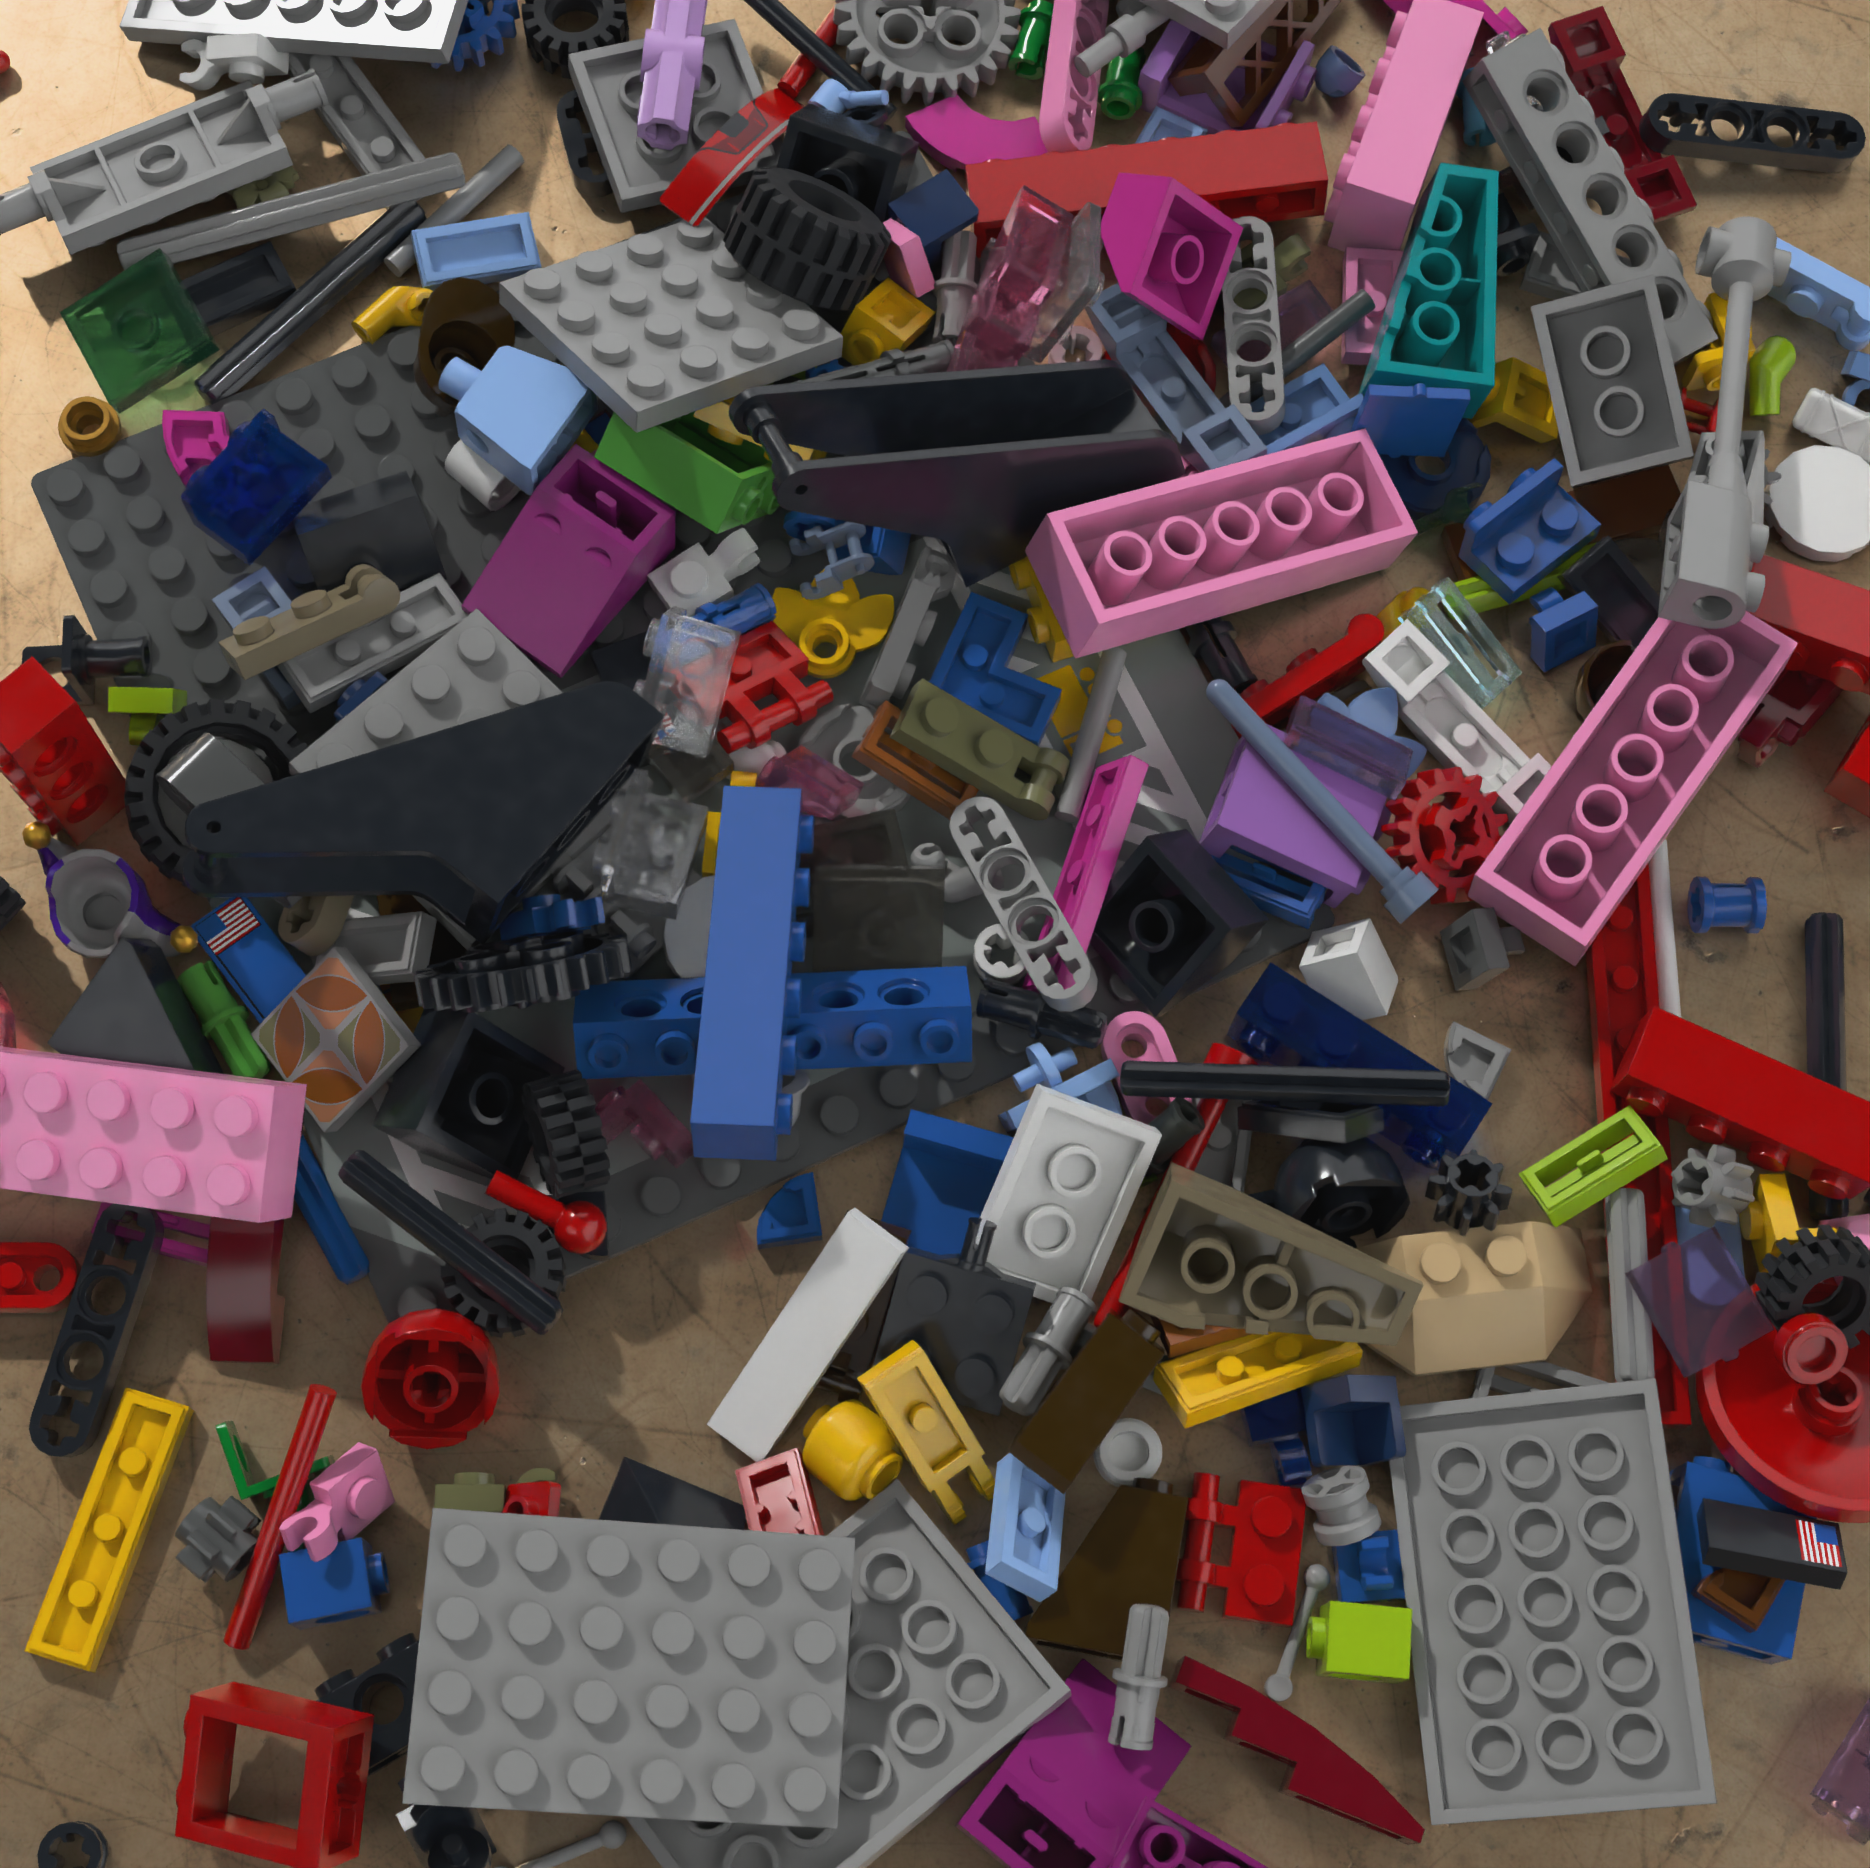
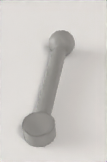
(1279, 1686)
(611, 1835)

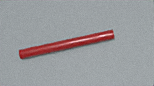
(282, 1505)

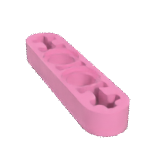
(1067, 96)

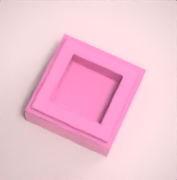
(907, 260)

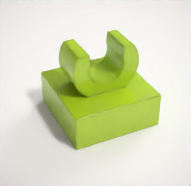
(145, 706)

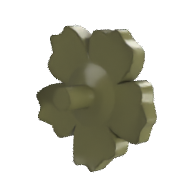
(265, 189)

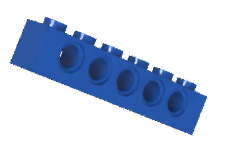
(842, 1023)

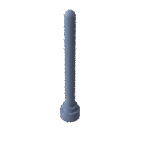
(1401, 888)

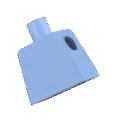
(518, 412)

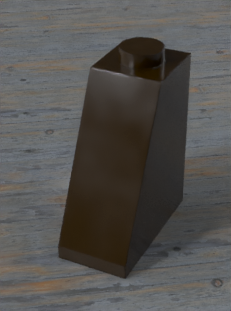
(1088, 1398)
(1120, 1563)

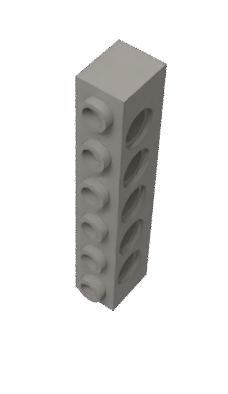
(1560, 188)

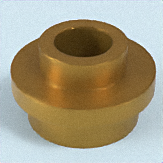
(85, 412)

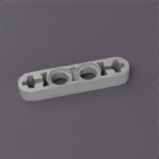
(1254, 324)
(1024, 901)

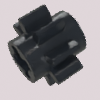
(1468, 1192)

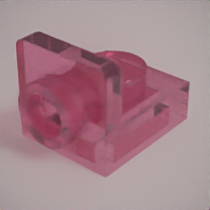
(824, 787)
(656, 1126)

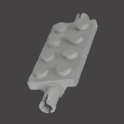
(163, 163)

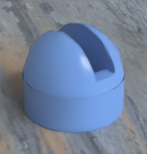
(1337, 73)

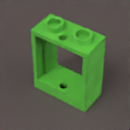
(693, 470)

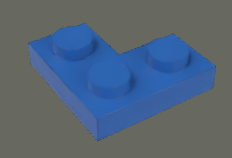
(978, 675)

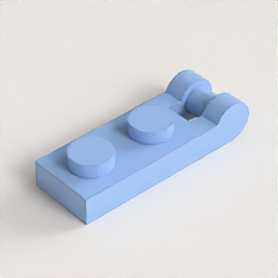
(1826, 297)

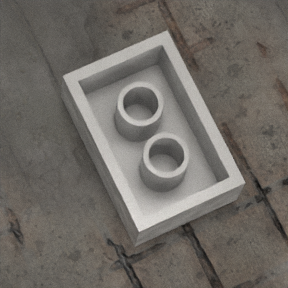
(1612, 381)

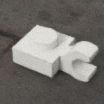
(241, 55)
(699, 578)

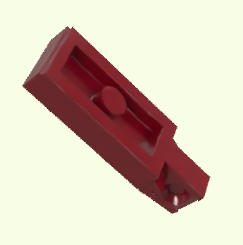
(1785, 714)

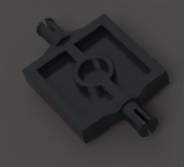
(961, 1316)

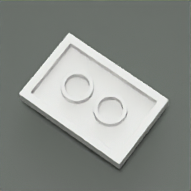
(1065, 1192)

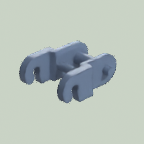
(838, 571)

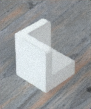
(1351, 968)

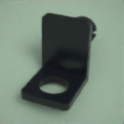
(91, 659)

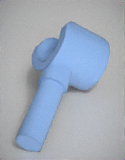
(837, 98)

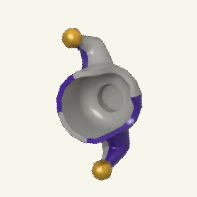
(100, 900)

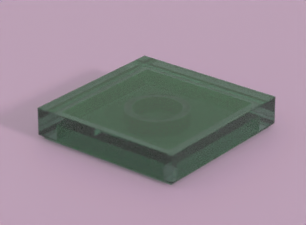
(139, 330)

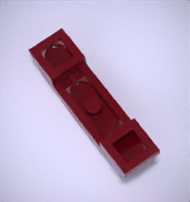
(1592, 63)
(242, 1290)

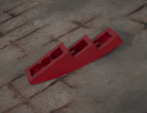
(1316, 1767)

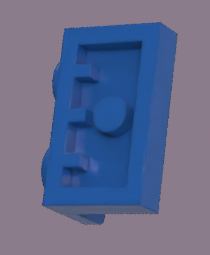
(1526, 532)

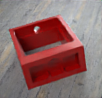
(332, 1779)

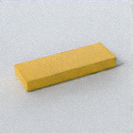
(1248, 1372)

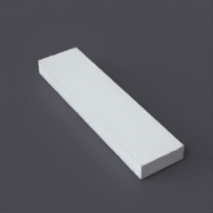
(807, 1335)

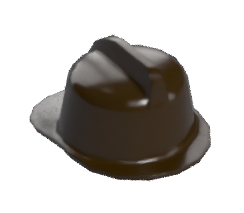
(460, 322)

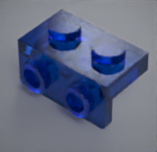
(253, 487)

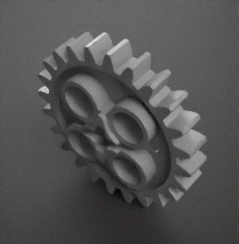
(928, 59)

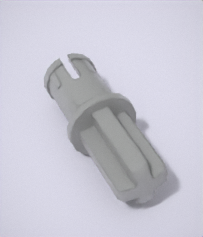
(956, 286)
(1047, 1350)
(1139, 1678)

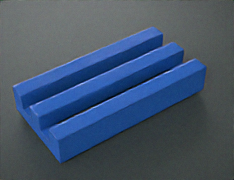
(1272, 891)

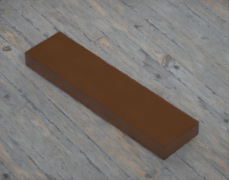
(1624, 506)

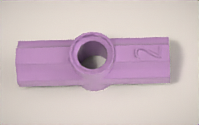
(671, 71)

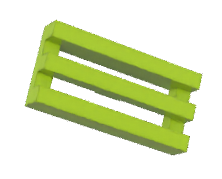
(1596, 1172)

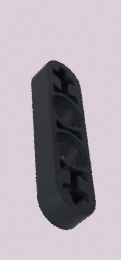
(1751, 124)
(85, 1324)

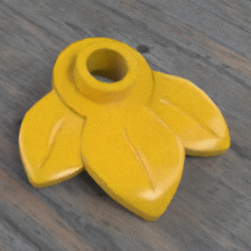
(837, 619)

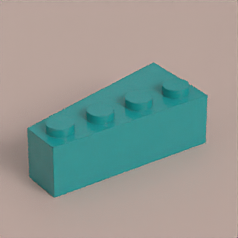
(1444, 291)

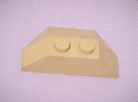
(1486, 1295)

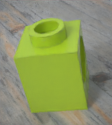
(1361, 1642)

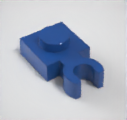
(551, 915)

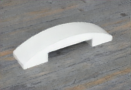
(1450, 721)

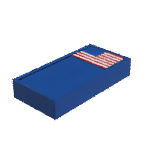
(248, 955)

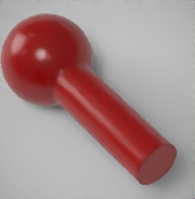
(576, 1226)

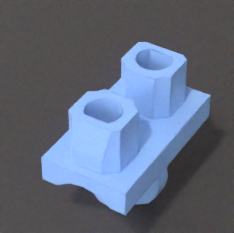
(1090, 1086)

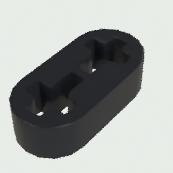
(577, 146)

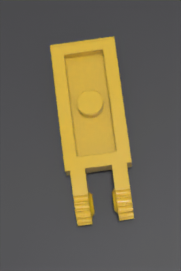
(927, 1426)

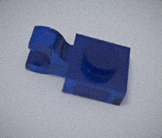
(1280, 1424)

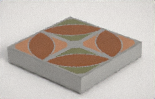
(336, 1038)

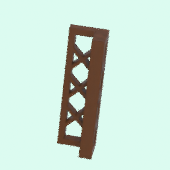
(1210, 65)

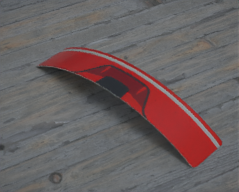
(728, 155)

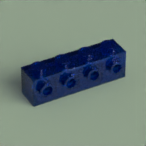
(1300, 1027)

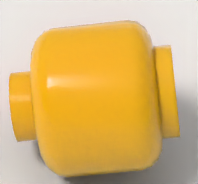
(851, 1450)

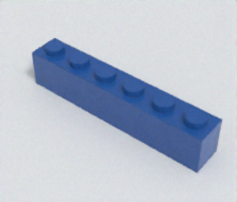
(748, 975)

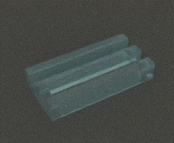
(1477, 631)

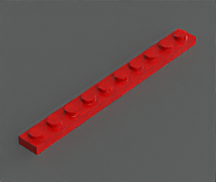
(1620, 994)

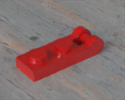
(1315, 672)

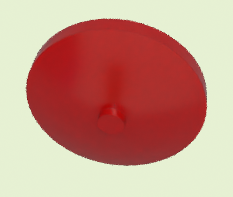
(1792, 1437)

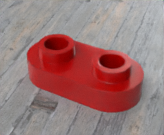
(20, 1276)

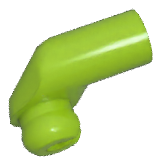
(1766, 372)

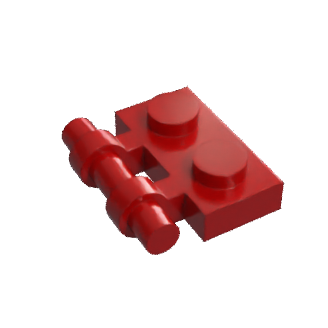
(763, 666)
(1262, 1553)

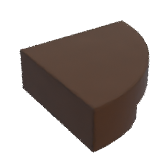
(1739, 1595)

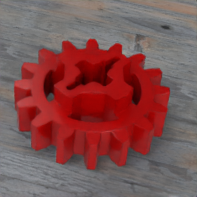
(1446, 834)

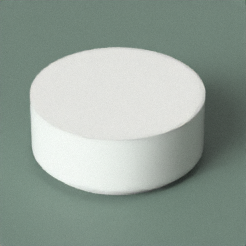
(1128, 1452)

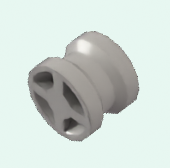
(1341, 1506)

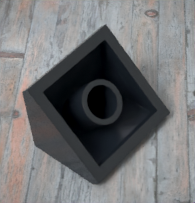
(370, 526)

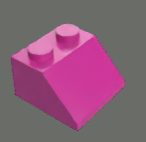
(1168, 248)

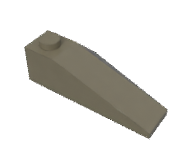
(1247, 1266)

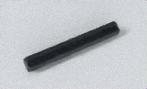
(451, 1242)

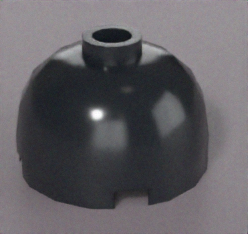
(1342, 1188)

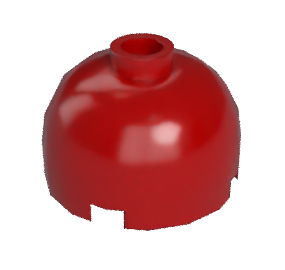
(431, 1378)

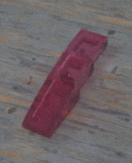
(1014, 284)

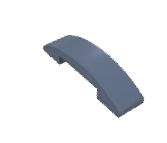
(1170, 385)

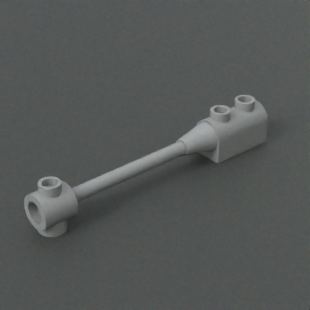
(1712, 522)

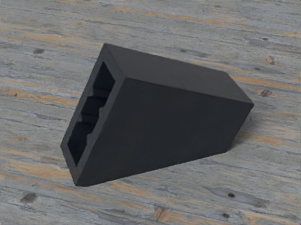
(136, 1014)

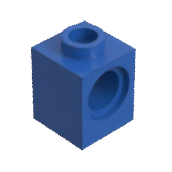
(335, 1588)

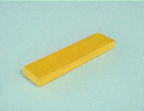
(109, 1530)

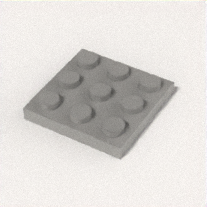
(610, 97)

